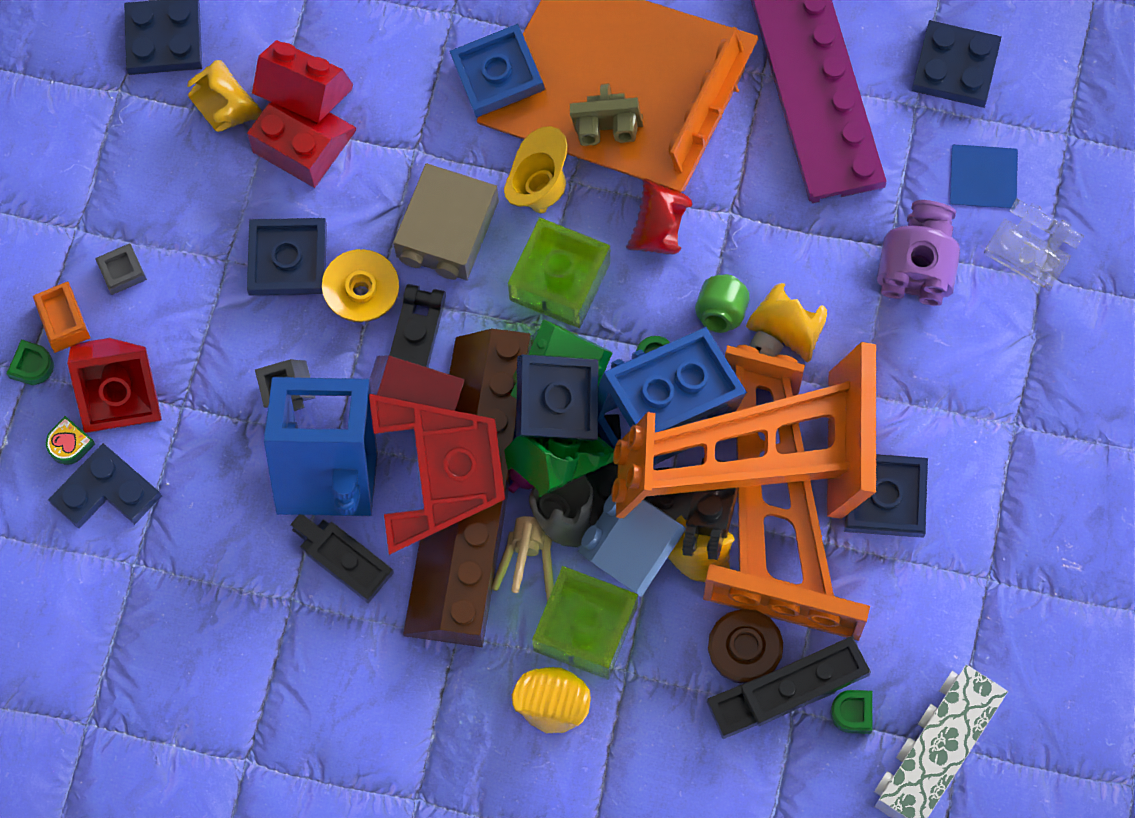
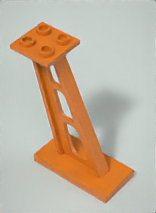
(846, 463)
(752, 587)

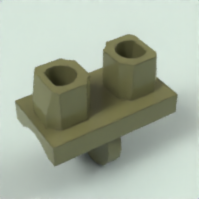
(606, 113)

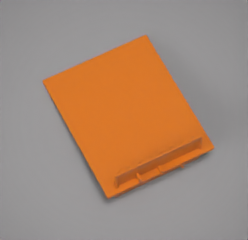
(665, 57)

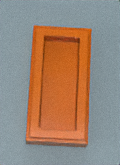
(61, 317)

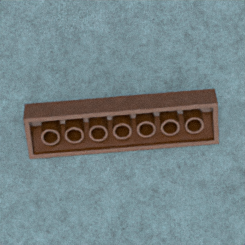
(459, 562)

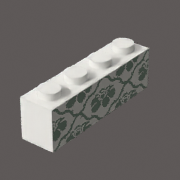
(941, 747)

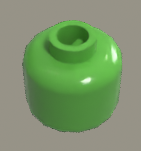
(722, 303)

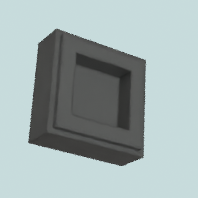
(120, 269)

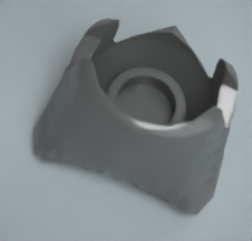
(564, 511)

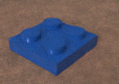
(497, 70)

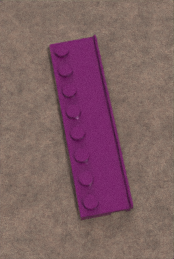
(819, 97)

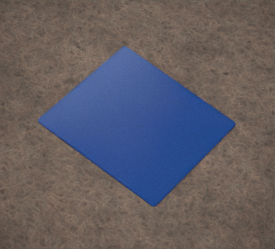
(983, 176)

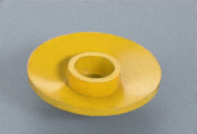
(358, 269)

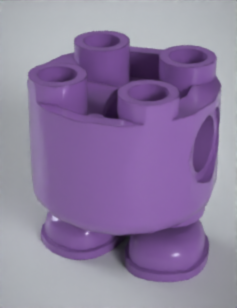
(921, 256)

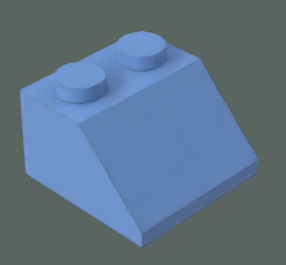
(632, 546)

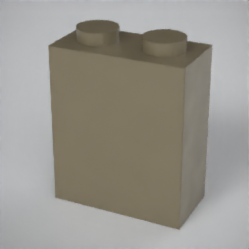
(446, 222)

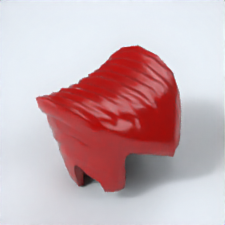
(658, 219)

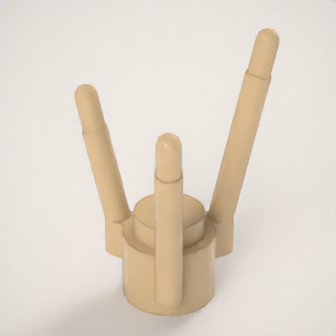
(526, 541)

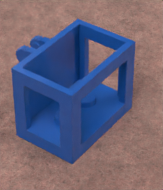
(674, 382)
(321, 468)

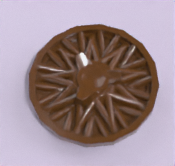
(745, 645)

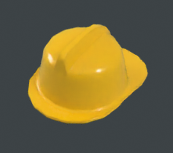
(537, 170)

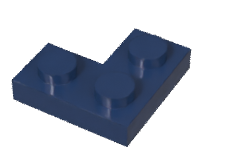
(101, 479)

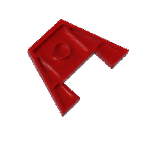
(455, 462)

